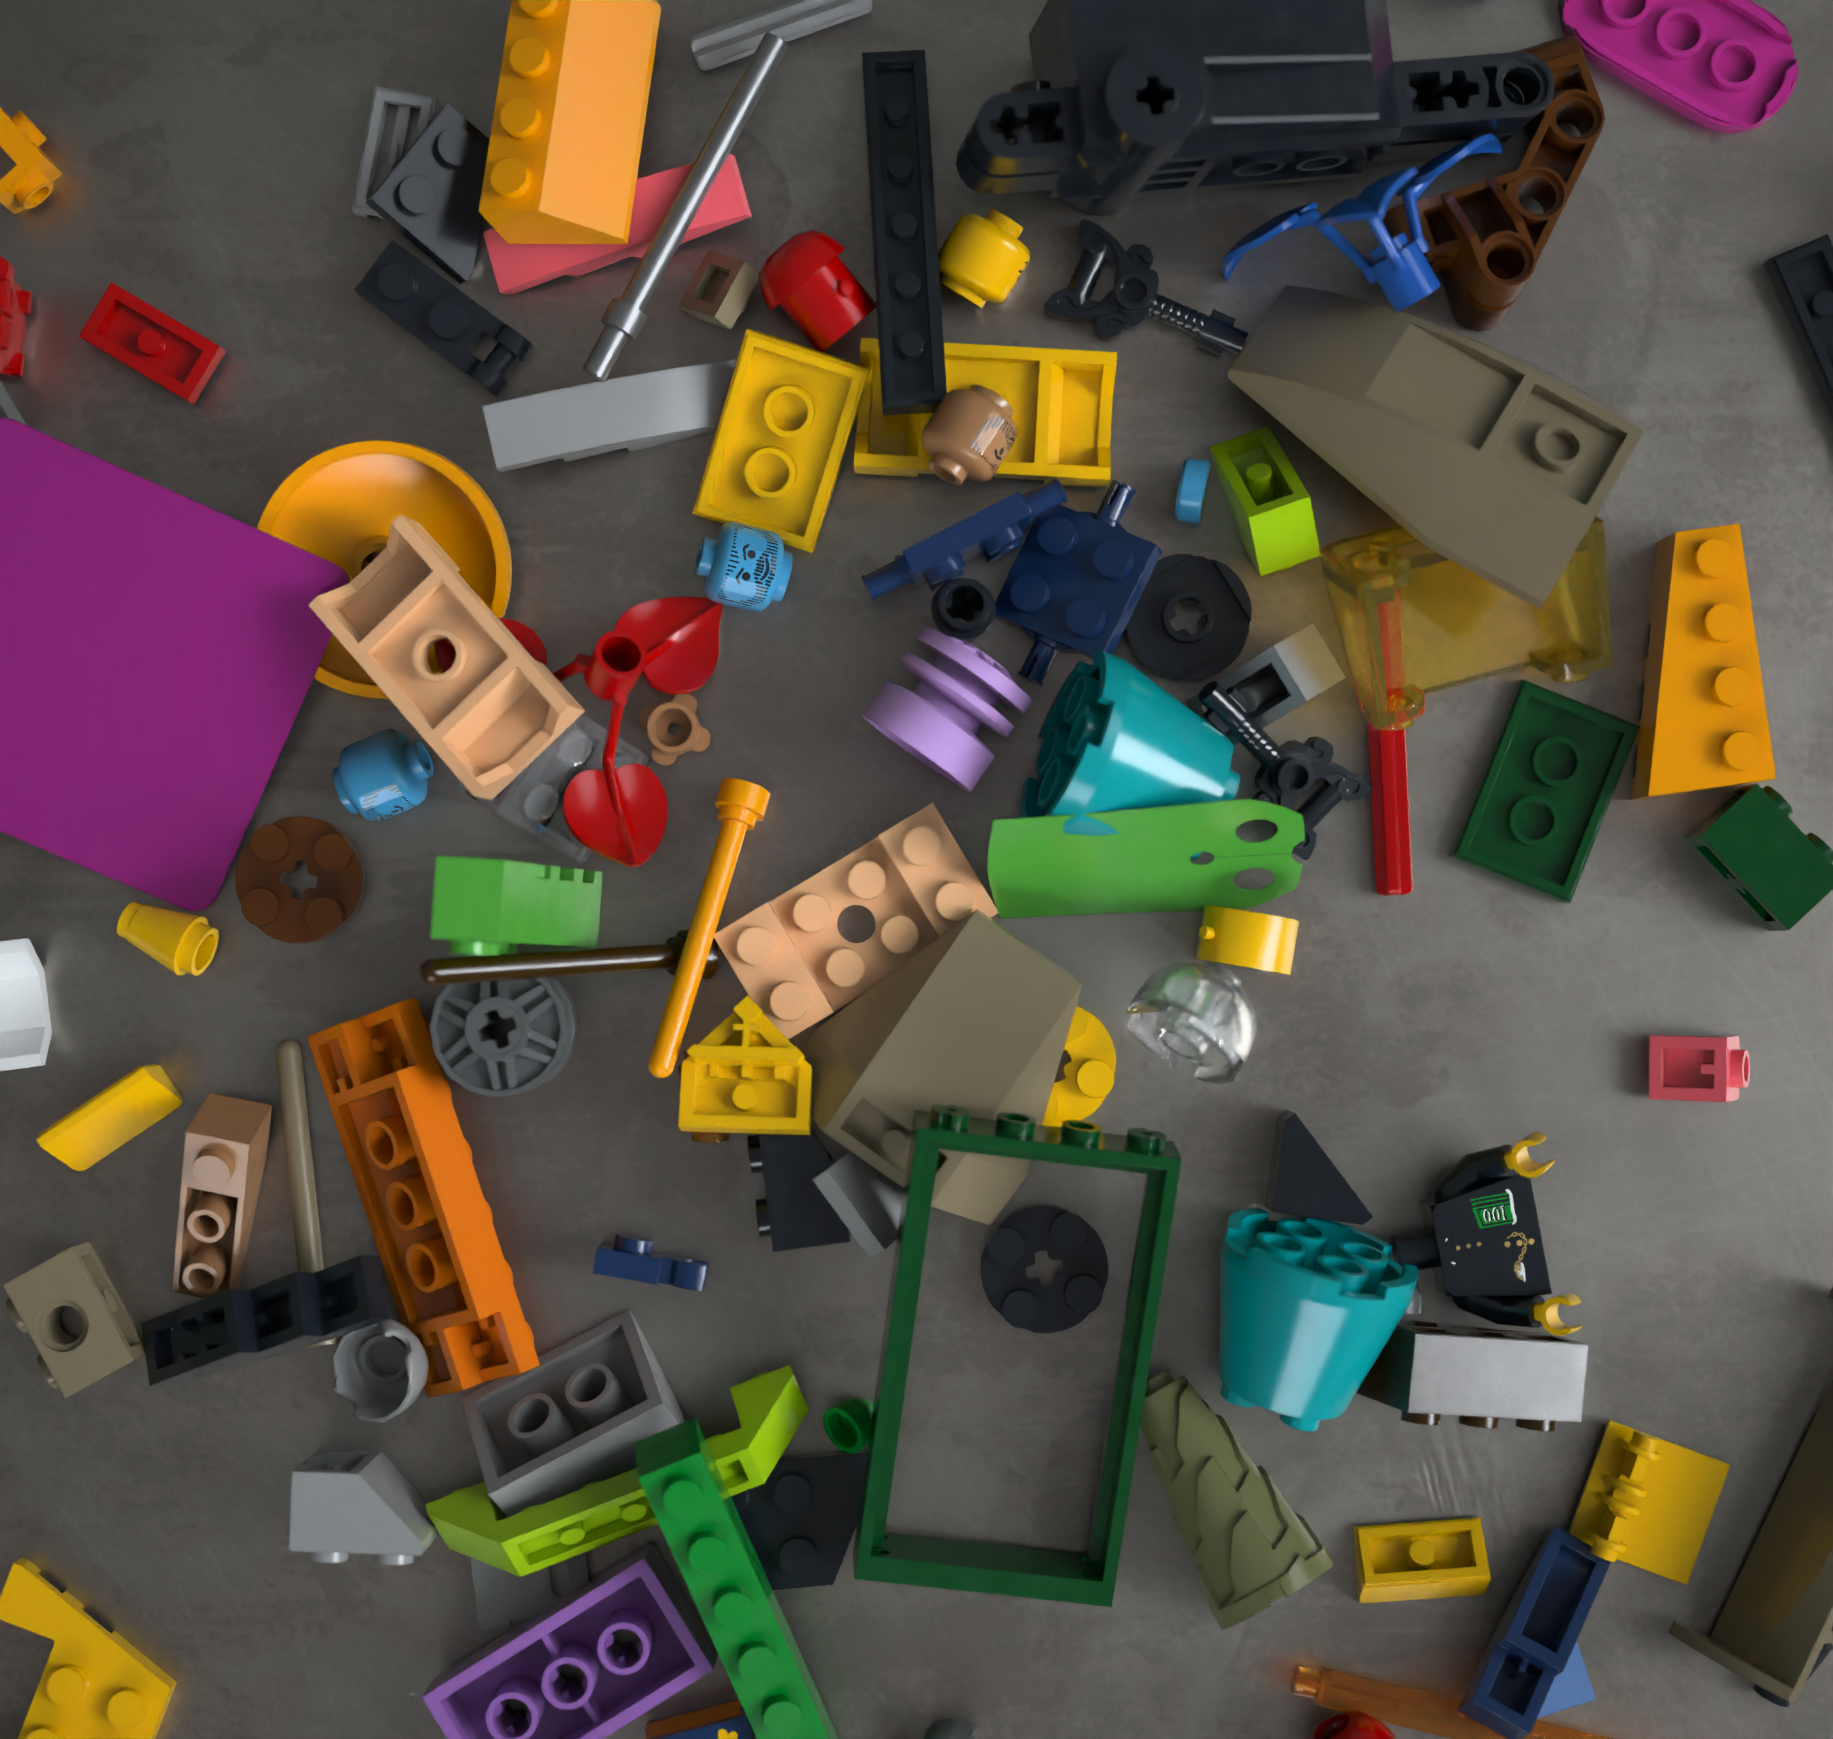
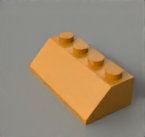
(569, 120)

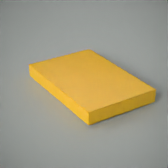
(781, 439)

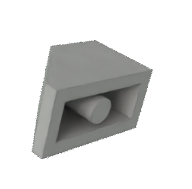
(1281, 678)

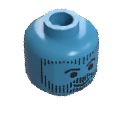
(744, 566)
(383, 775)

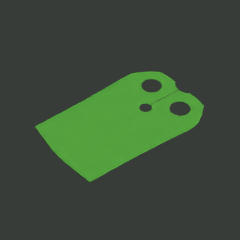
(1143, 867)

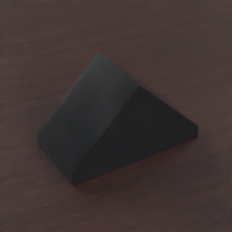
(1306, 1180)

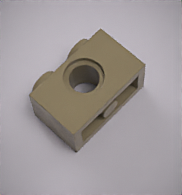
(108, 1332)

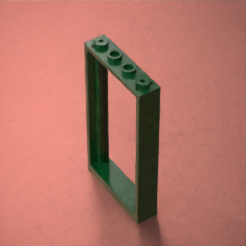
(997, 1567)

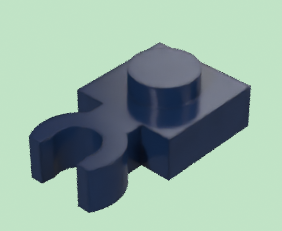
(634, 1260)

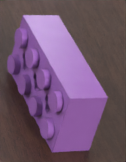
(581, 1632)

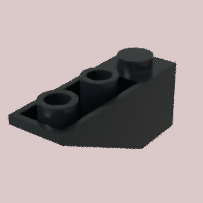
(794, 1206)

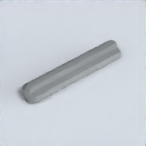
(785, 20)

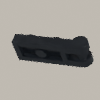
(442, 317)

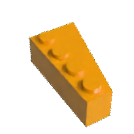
(1702, 672)

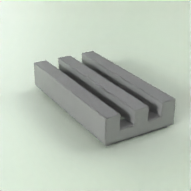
(374, 134)

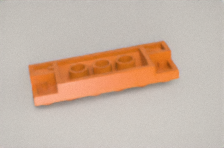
(423, 1197)

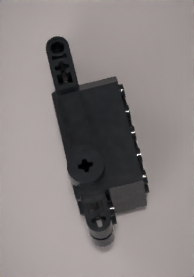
(1230, 97)

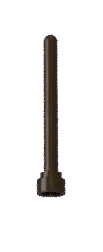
(563, 963)

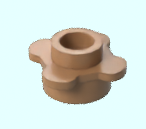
(656, 723)

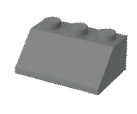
(570, 1416)

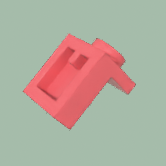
(1697, 1068)

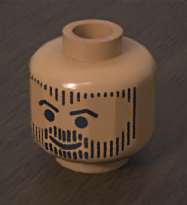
(969, 435)

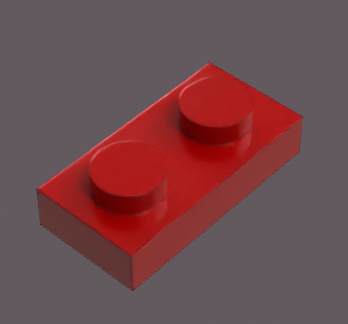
(152, 343)

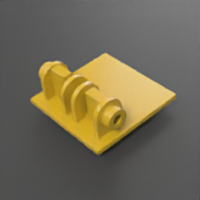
(1648, 1502)

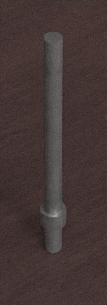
(625, 315)

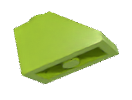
(1266, 501)

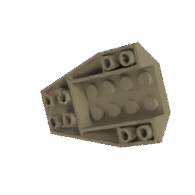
(1442, 432)

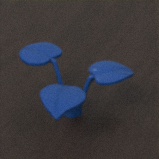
(1398, 263)

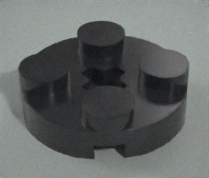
(1223, 626)
(1024, 1300)

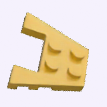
(93, 1678)

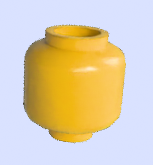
(983, 258)

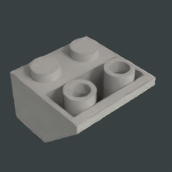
(357, 1507)

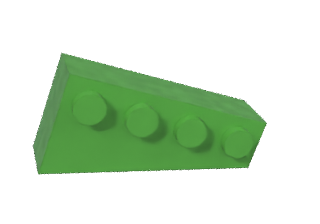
(506, 903)

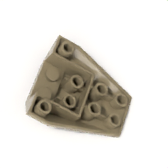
(958, 1025)

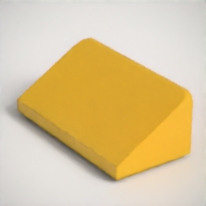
(111, 1118)
(1420, 1560)

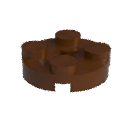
(328, 855)

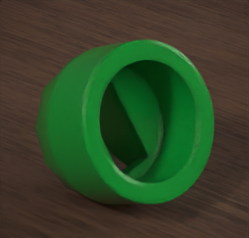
(849, 1423)

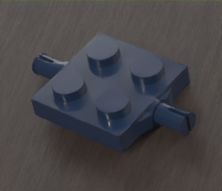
(989, 533)
(1076, 581)

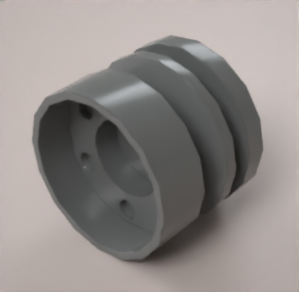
(536, 1049)

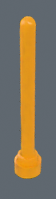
(739, 808)

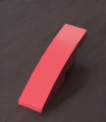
(529, 265)

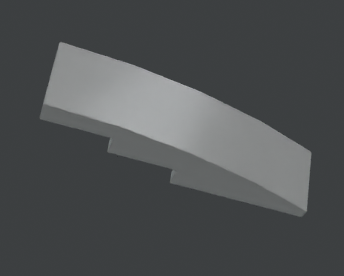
(608, 415)

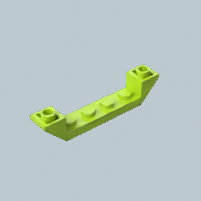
(611, 1509)

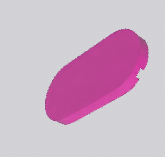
(1706, 59)

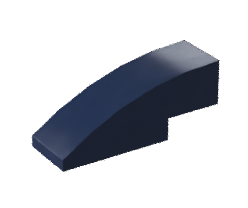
(1535, 1636)

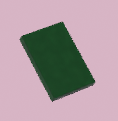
(1544, 791)

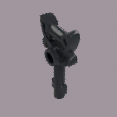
(1133, 296)
(1285, 769)

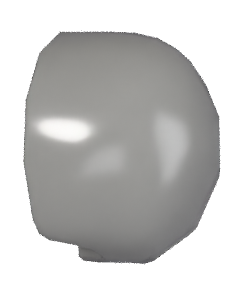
(380, 1370)

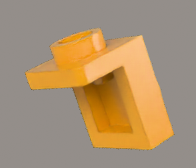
(34, 174)

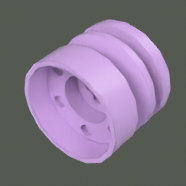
(948, 707)

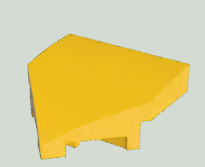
(746, 1079)

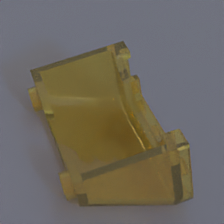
(1431, 625)

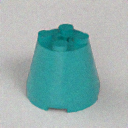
(1123, 746)
(1304, 1313)

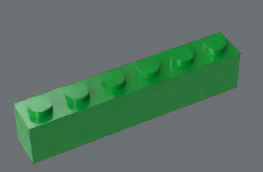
(729, 1585)

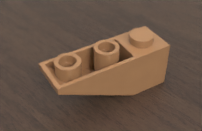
(219, 1193)

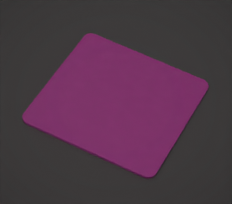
(142, 667)

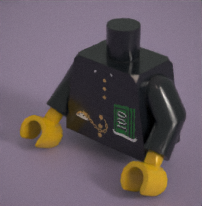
(1488, 1239)

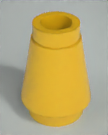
(171, 937)

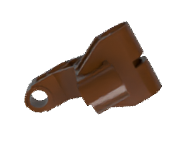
(1481, 231)

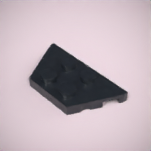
(804, 1516)

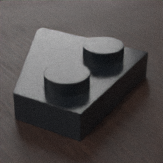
(437, 192)

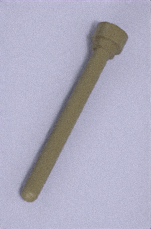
(299, 1160)

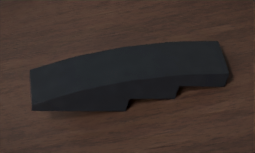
(264, 1321)

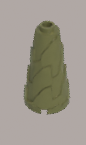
(1226, 1507)

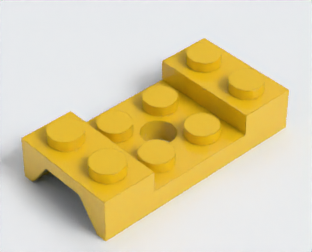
(1057, 401)

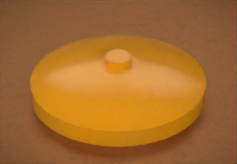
(344, 512)

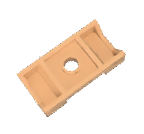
(493, 703)
(792, 946)

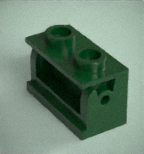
(1765, 856)

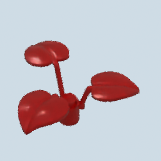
(677, 650)

